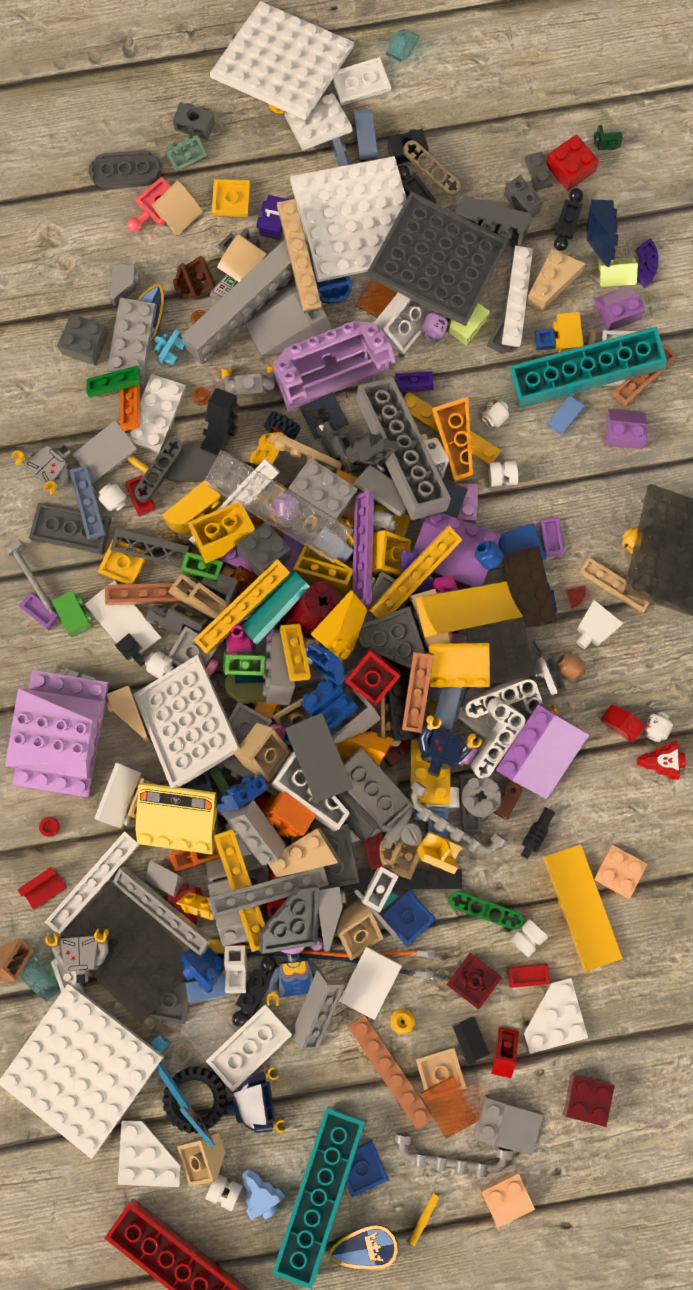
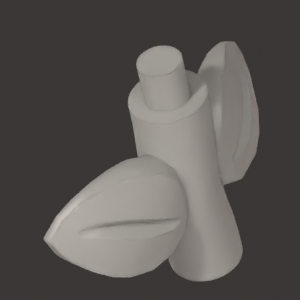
(403, 829)

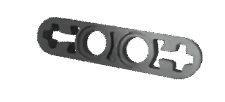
(161, 471)

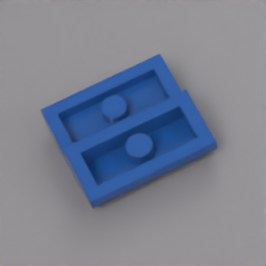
(521, 539)

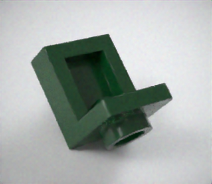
(607, 141)

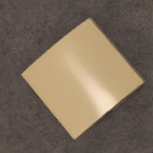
(177, 208)
(241, 258)

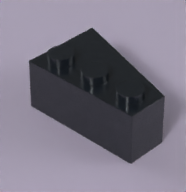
(221, 421)

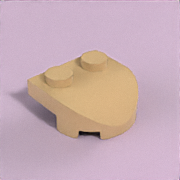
(400, 858)

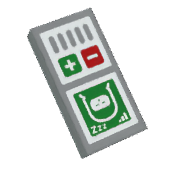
(223, 287)

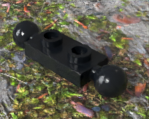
(414, 184)
(568, 219)
(255, 991)

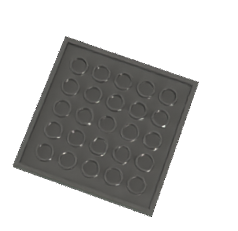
(437, 258)

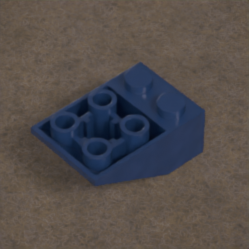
(602, 229)

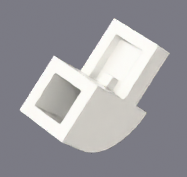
(236, 969)

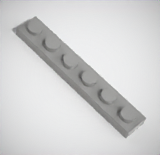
(265, 892)
(162, 911)

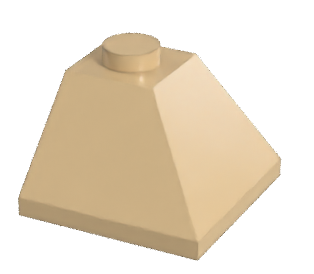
(358, 929)
(201, 1161)

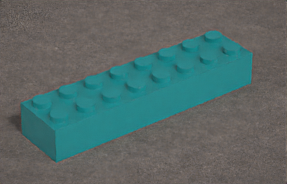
(588, 367)
(319, 1197)

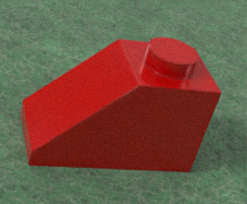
(623, 723)
(505, 1052)

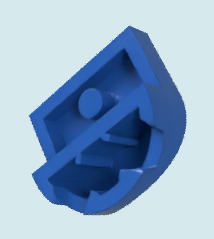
(334, 290)
(326, 662)
(203, 968)

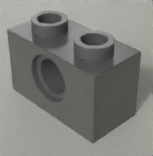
(202, 126)
(522, 196)

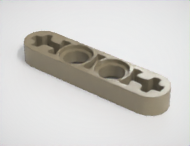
(434, 165)

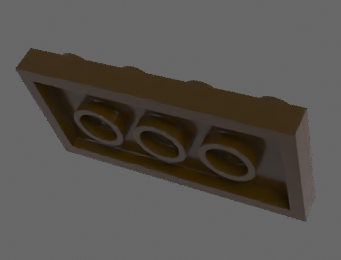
(529, 586)

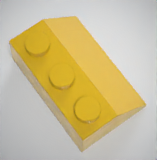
(460, 665)

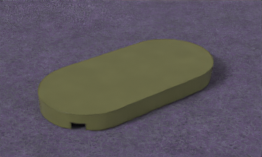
(245, 692)

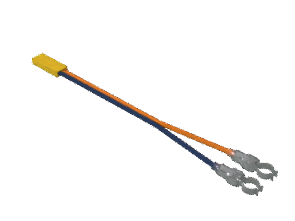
(426, 974)

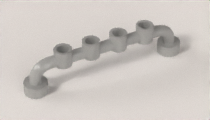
(456, 833)
(441, 1162)

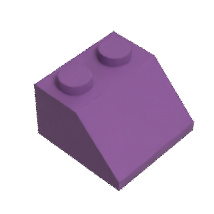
(619, 308)
(626, 429)

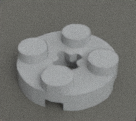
(487, 806)

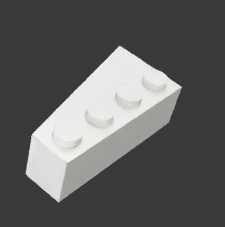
(292, 780)

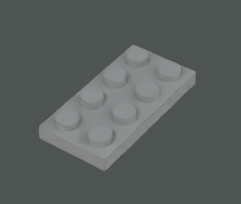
(131, 335)

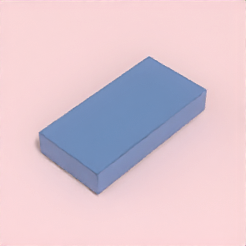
(565, 415)

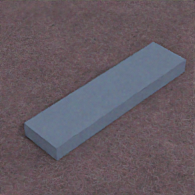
(87, 503)

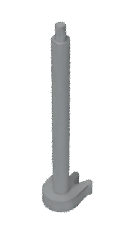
(14, 550)

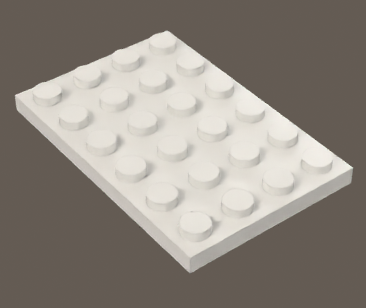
(186, 722)

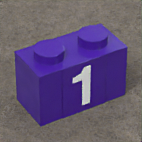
(270, 223)

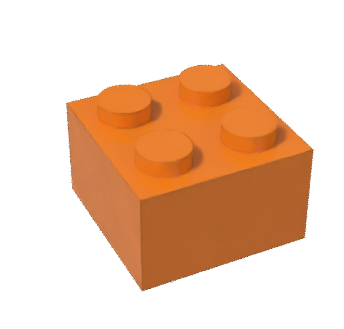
(288, 815)

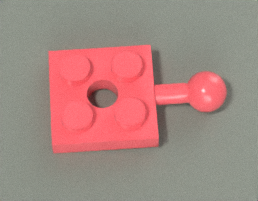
(145, 202)

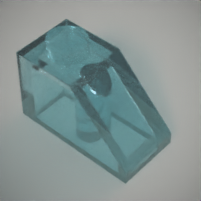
(401, 45)
(39, 979)

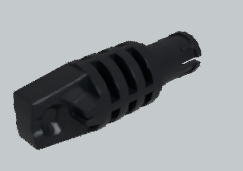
(537, 833)

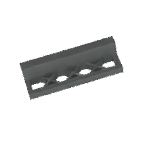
(153, 543)

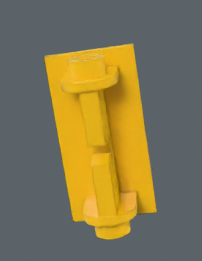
(196, 905)

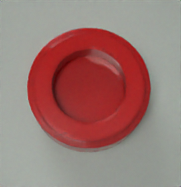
(49, 827)

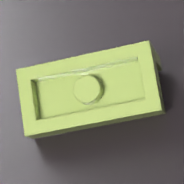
(620, 273)

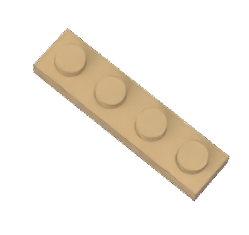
(302, 451)

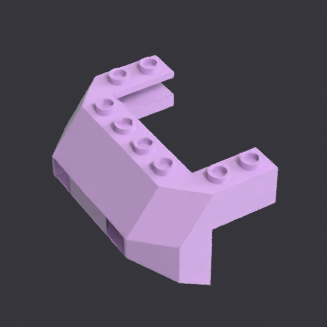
(331, 362)

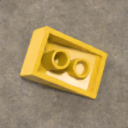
(220, 531)
(342, 626)

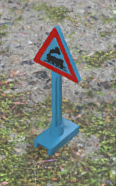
(193, 1117)

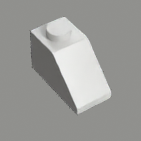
(379, 889)

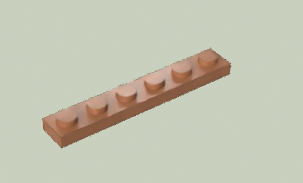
(390, 1072)

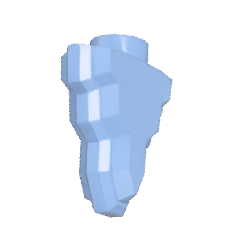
(261, 1196)

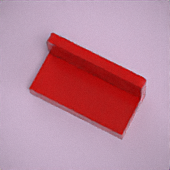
(42, 887)

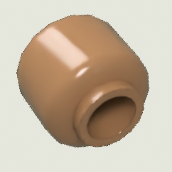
(571, 666)

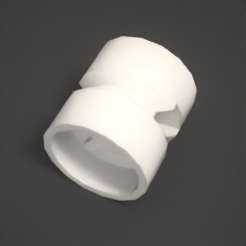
(503, 473)
(528, 938)
(217, 1188)

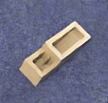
(198, 596)

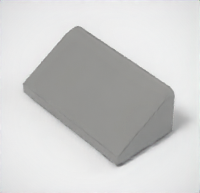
(163, 878)

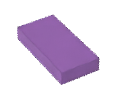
(551, 537)
(37, 610)

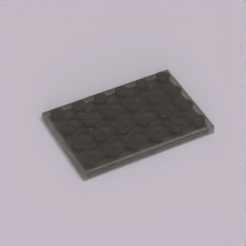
(664, 552)
(141, 955)

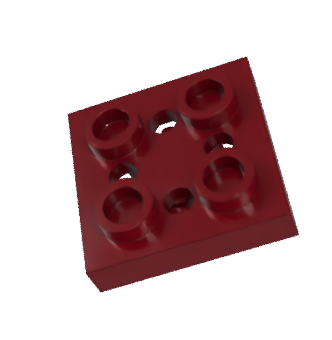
(489, 978)

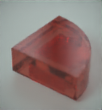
(576, 596)

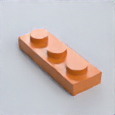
(130, 408)

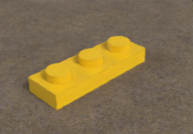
(295, 652)

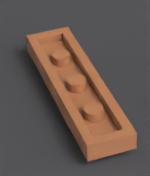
(634, 386)
(139, 594)
(417, 691)

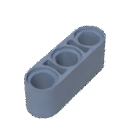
(365, 134)
(449, 707)

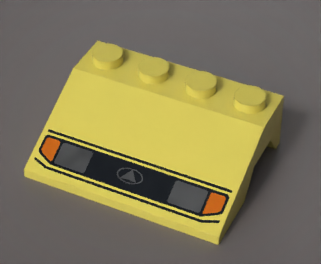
(176, 818)

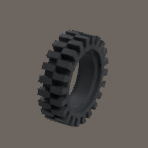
(219, 1095)

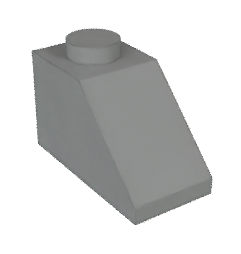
(123, 282)

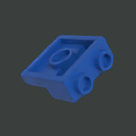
(330, 701)
(242, 794)

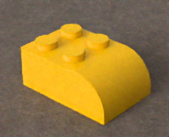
(194, 505)

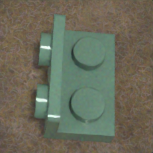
(185, 153)

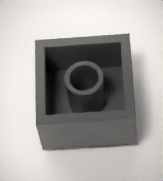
(83, 339)
(263, 548)

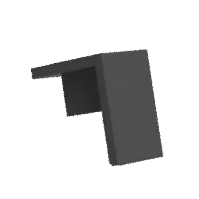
(225, 587)

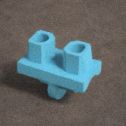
(166, 354)

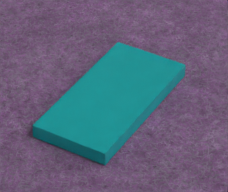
(275, 607)

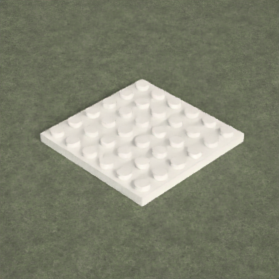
(282, 60)
(348, 214)
(80, 1070)

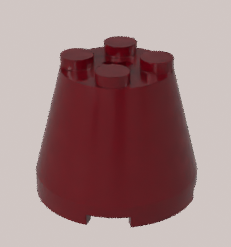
(313, 607)

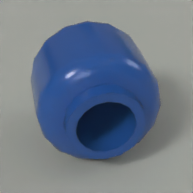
(488, 554)

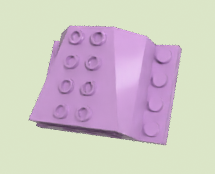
(57, 733)

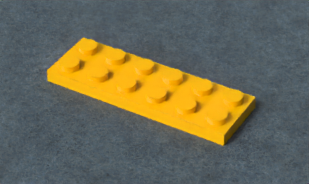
(438, 787)

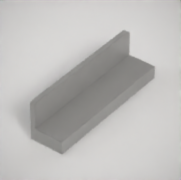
(316, 1012)

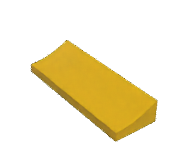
(466, 608)
(582, 908)

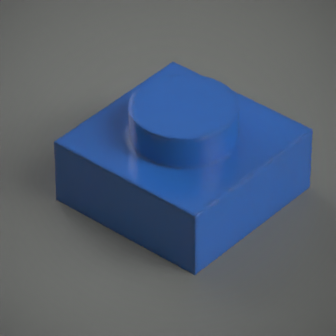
(545, 339)

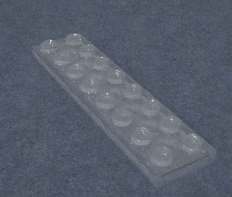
(278, 506)

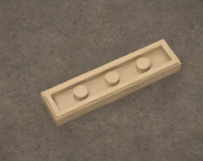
(611, 583)

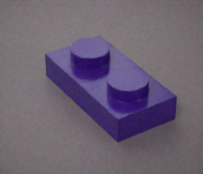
(414, 381)

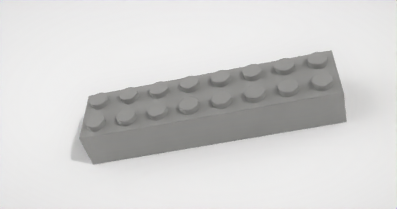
(239, 305)
(411, 464)

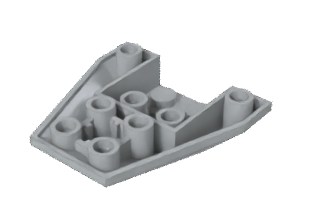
(284, 323)

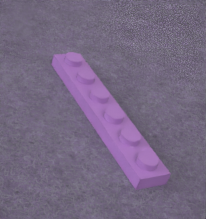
(363, 547)

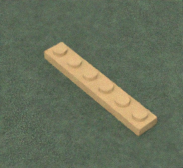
(299, 255)

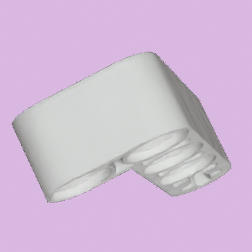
(518, 694)
(494, 741)

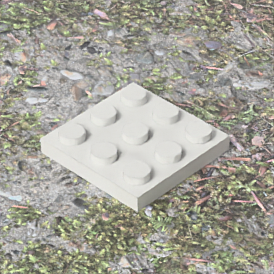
(323, 123)

